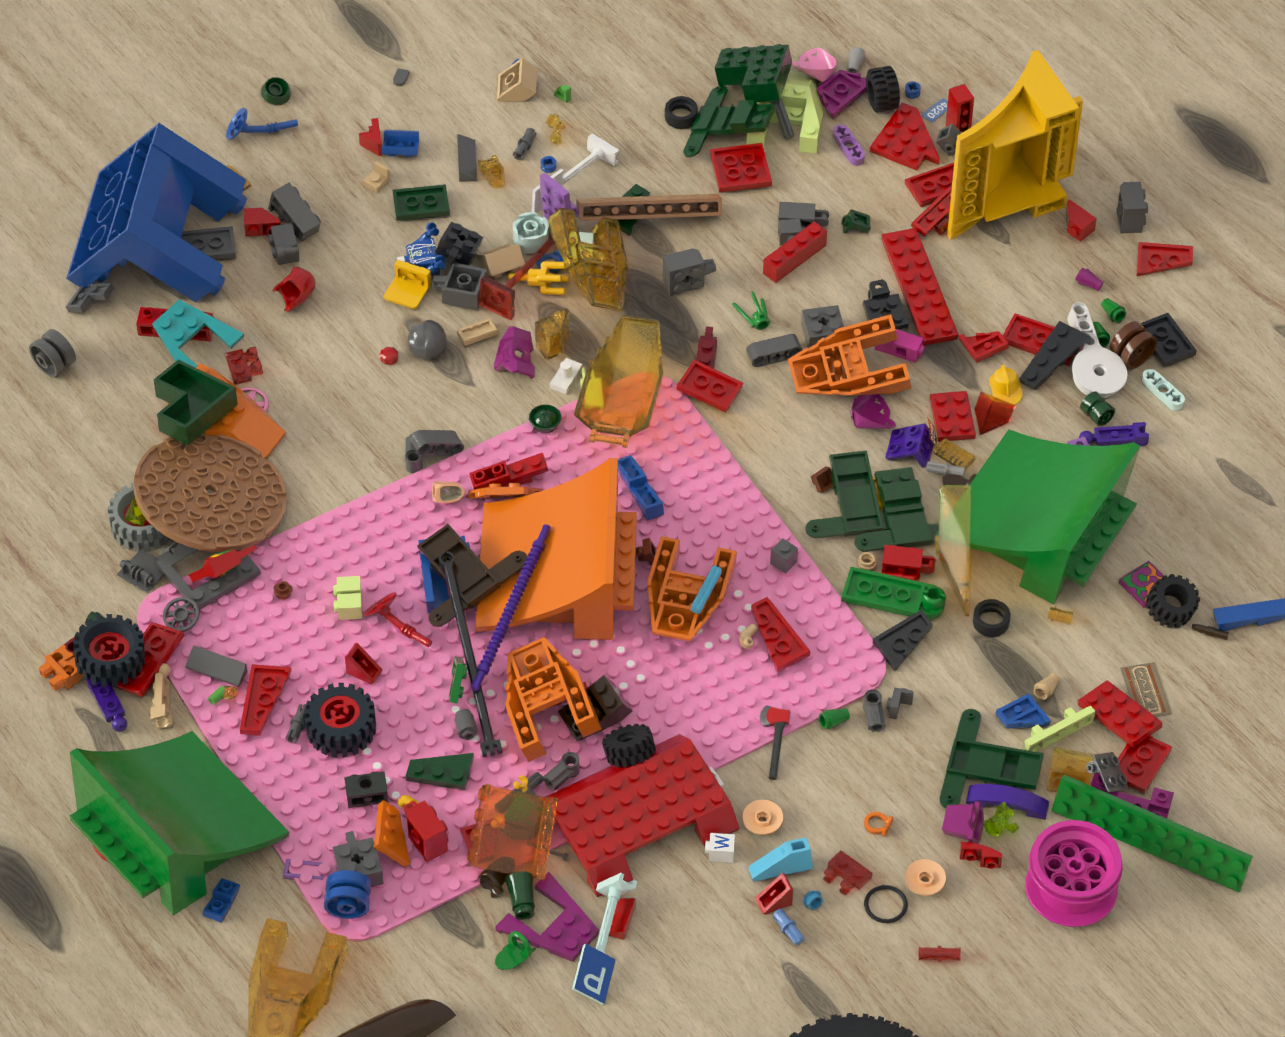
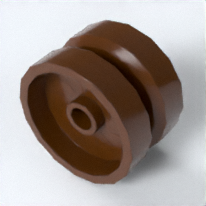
(1133, 344)

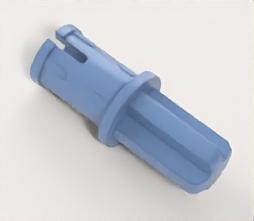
(788, 926)

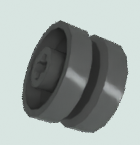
(52, 353)

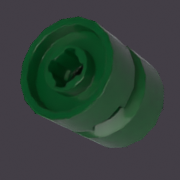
(1097, 408)

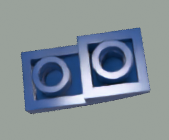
(221, 900)

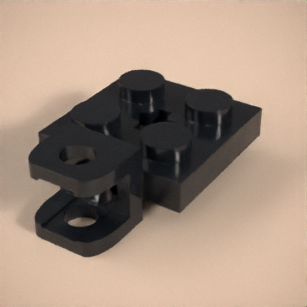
(881, 301)

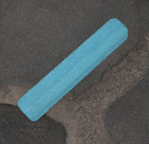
(706, 589)

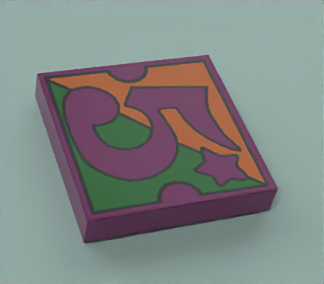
(1140, 581)

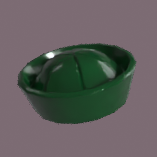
(276, 91)
(545, 418)

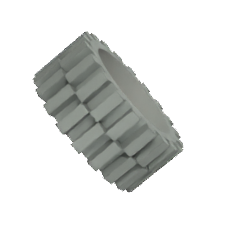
(127, 532)

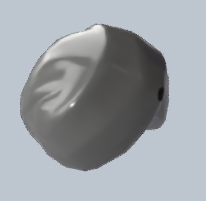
(427, 340)

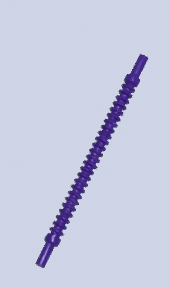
(483, 668)

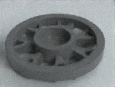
(181, 614)

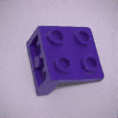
(911, 442)

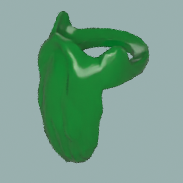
(514, 952)

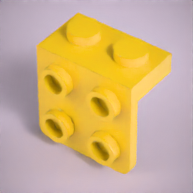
(408, 285)

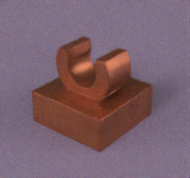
(822, 479)
(646, 552)

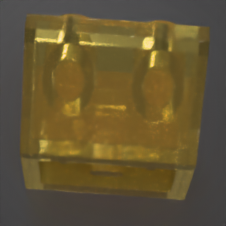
(552, 333)
(1068, 763)

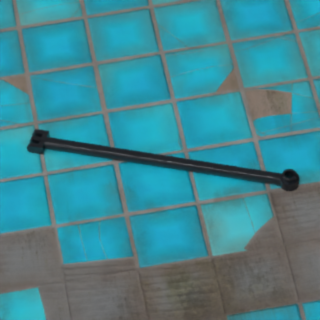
(489, 742)

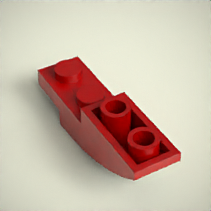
(515, 472)

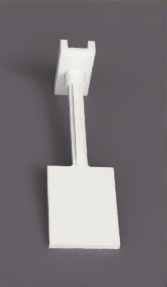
(599, 150)

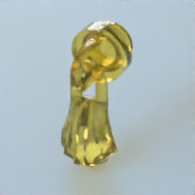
(556, 135)

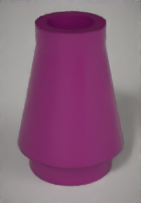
(1088, 279)

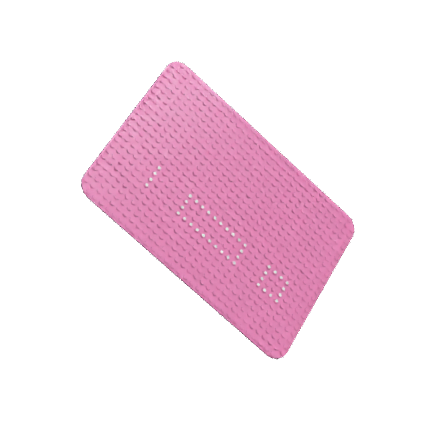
(674, 686)

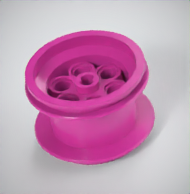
(1078, 854)

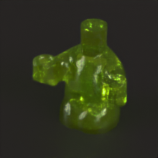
(1000, 821)

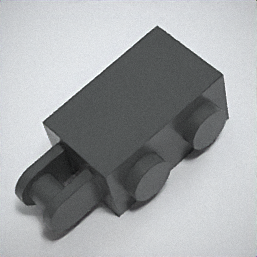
(804, 211)

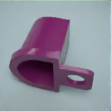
(964, 822)

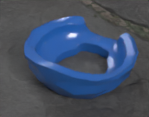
(555, 255)

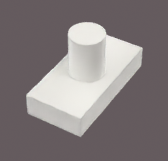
(566, 376)

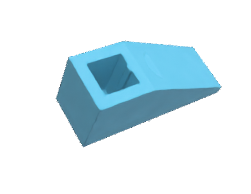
(787, 858)

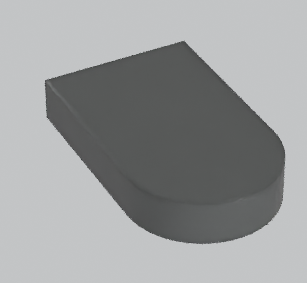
(400, 77)

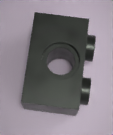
(374, 794)

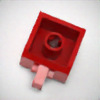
(426, 830)

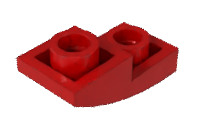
(988, 857)

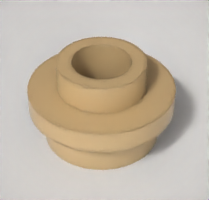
(866, 557)

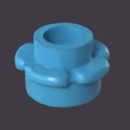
(813, 900)

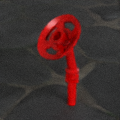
(383, 609)

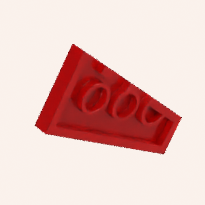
(779, 637)
(262, 694)

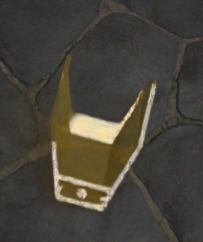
(954, 540)

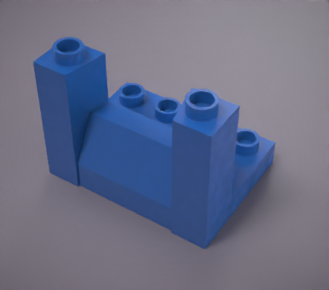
(142, 210)

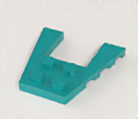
(183, 322)

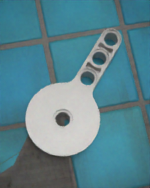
(1092, 357)

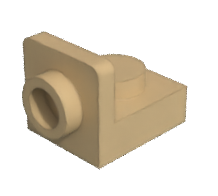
(377, 178)

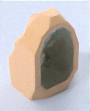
(447, 491)

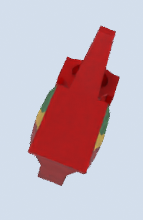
(220, 564)

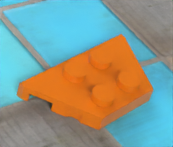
(497, 491)

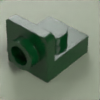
(856, 221)

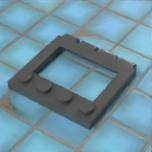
(213, 588)

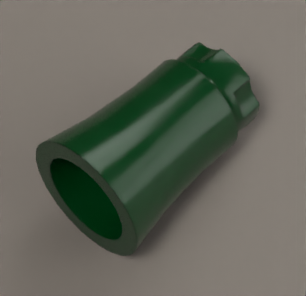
(521, 894)

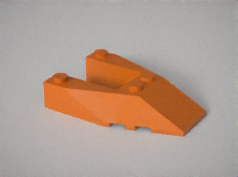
(839, 365)
(246, 421)
(674, 591)
(537, 681)

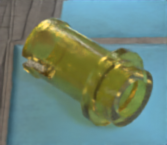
(1060, 615)

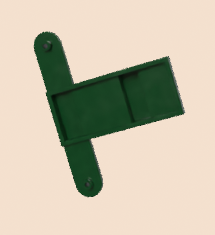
(718, 120)
(856, 499)
(903, 513)
(986, 762)

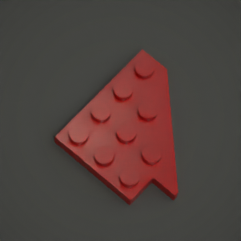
(906, 139)

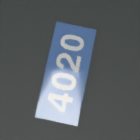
(936, 110)

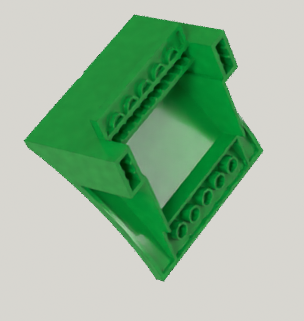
(1051, 508)
(167, 815)

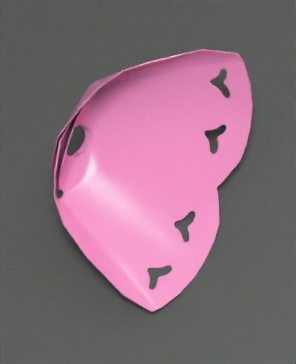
(819, 67)

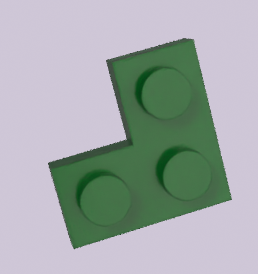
(458, 673)

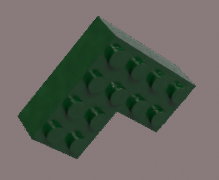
(759, 70)
(194, 400)

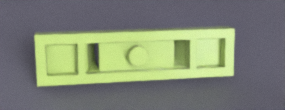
(1071, 723)

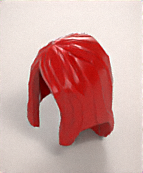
(296, 287)

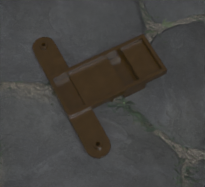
(472, 576)

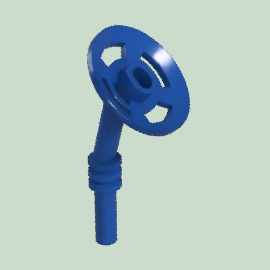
(238, 124)

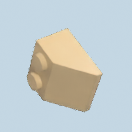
(517, 82)
(501, 260)

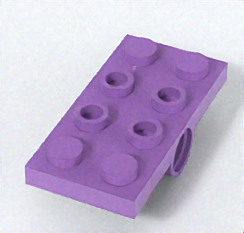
(554, 196)

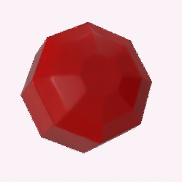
(389, 355)

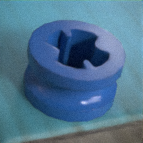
(908, 90)
(547, 160)

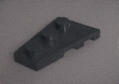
(902, 638)

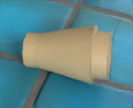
(1045, 688)

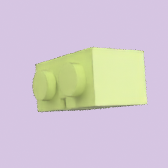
(348, 598)

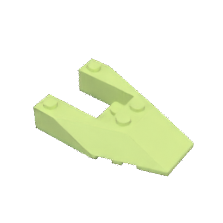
(802, 108)

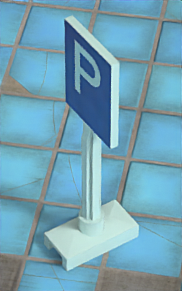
(595, 966)

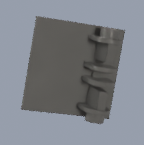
(141, 570)
(1108, 767)

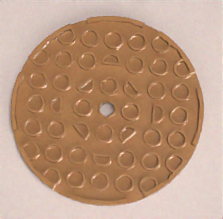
(175, 500)

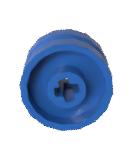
(347, 894)

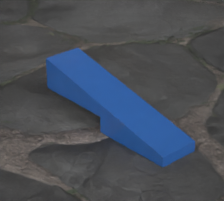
(639, 487)
(1245, 614)

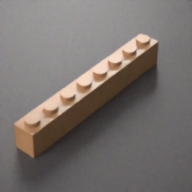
(649, 207)

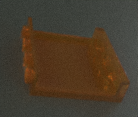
(512, 832)

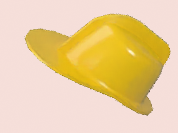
(1006, 385)

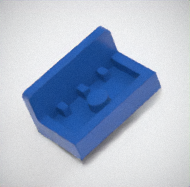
(400, 142)

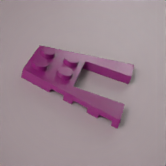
(566, 933)

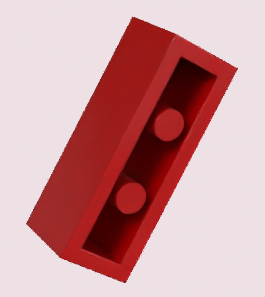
(960, 107)

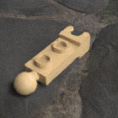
(161, 700)

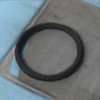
(905, 904)

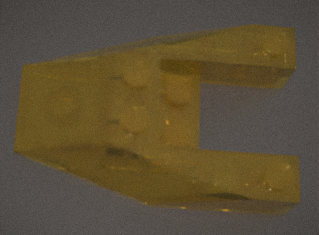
(596, 267)
(284, 999)

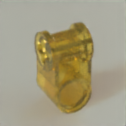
(492, 171)

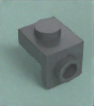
(900, 695)

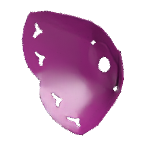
(867, 413)

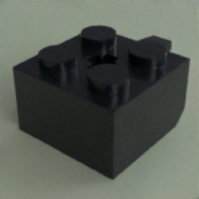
(459, 244)

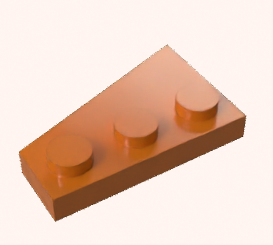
(390, 834)

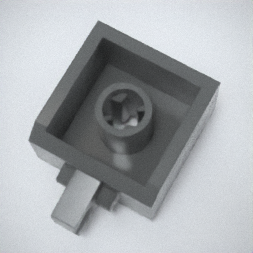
(1131, 208)
(685, 271)
(461, 286)
(820, 323)
(359, 857)

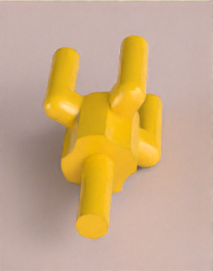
(543, 277)

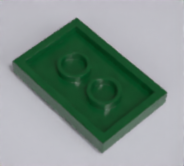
(421, 202)

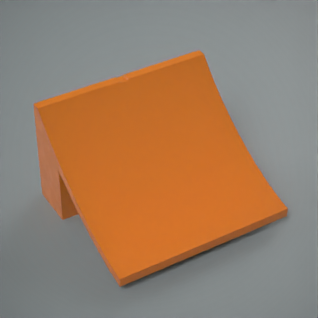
(585, 558)

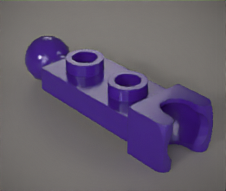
(1118, 435)
(109, 705)

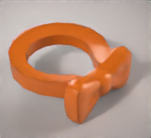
(883, 830)

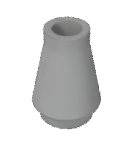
(856, 58)

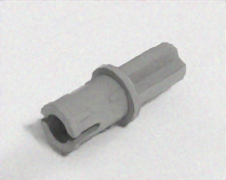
(944, 469)

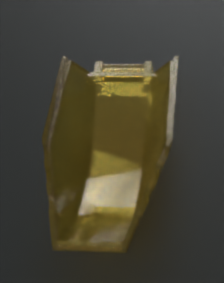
(622, 382)

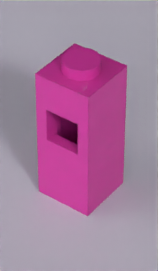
(905, 347)

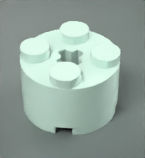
(530, 232)

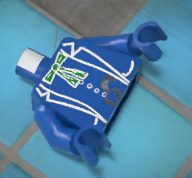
(422, 251)

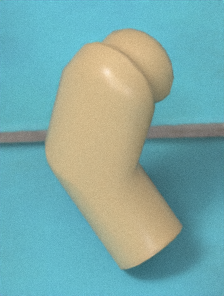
(745, 636)

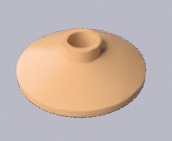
(762, 810)
(925, 870)

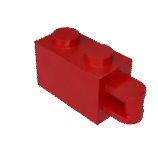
(907, 561)

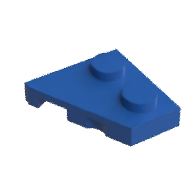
(1022, 713)

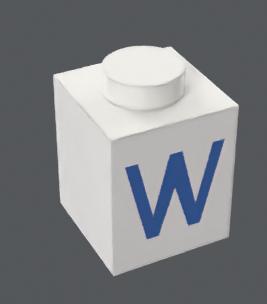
(720, 847)

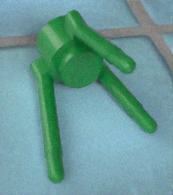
(760, 319)

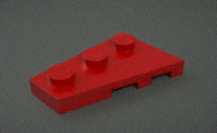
(1162, 257)

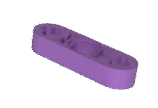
(856, 160)

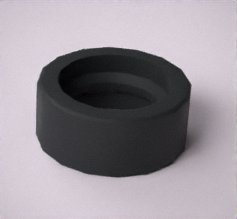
(680, 102)
(990, 630)

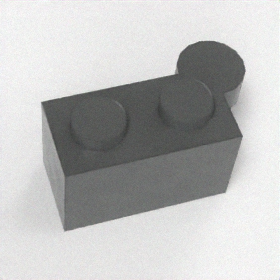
(284, 243)

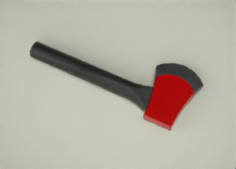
(779, 718)

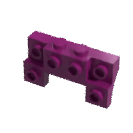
(1159, 802)

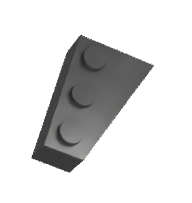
(292, 209)

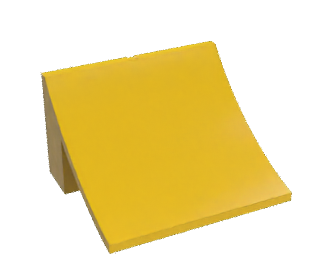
(1017, 152)

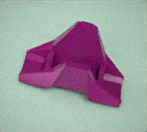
(514, 340)

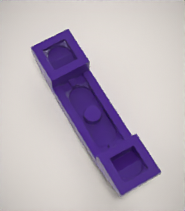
(1014, 797)

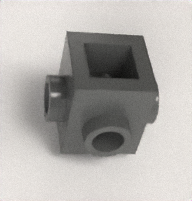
(947, 138)

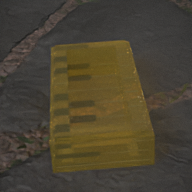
(954, 454)

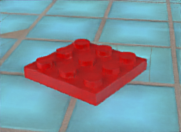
(740, 167)

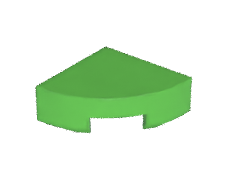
(563, 92)

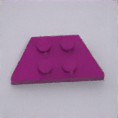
(841, 91)

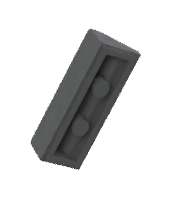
(466, 158)
(216, 666)

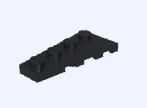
(1054, 352)

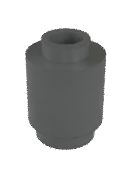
(465, 724)

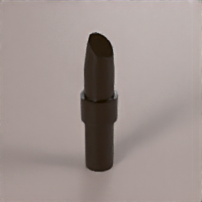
(1210, 631)

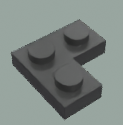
(84, 296)

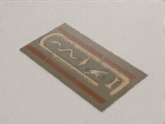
(1146, 688)

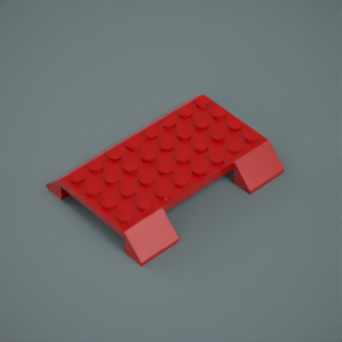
(640, 804)

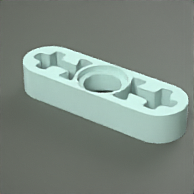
(1165, 397)

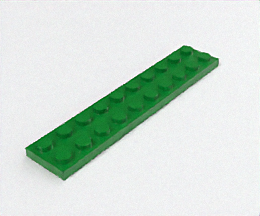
(1153, 833)

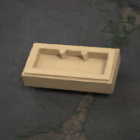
(477, 332)

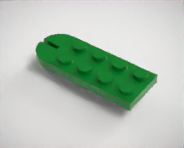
(893, 593)

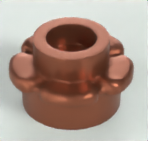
(282, 590)

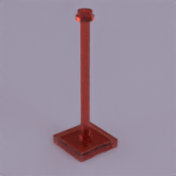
(501, 297)

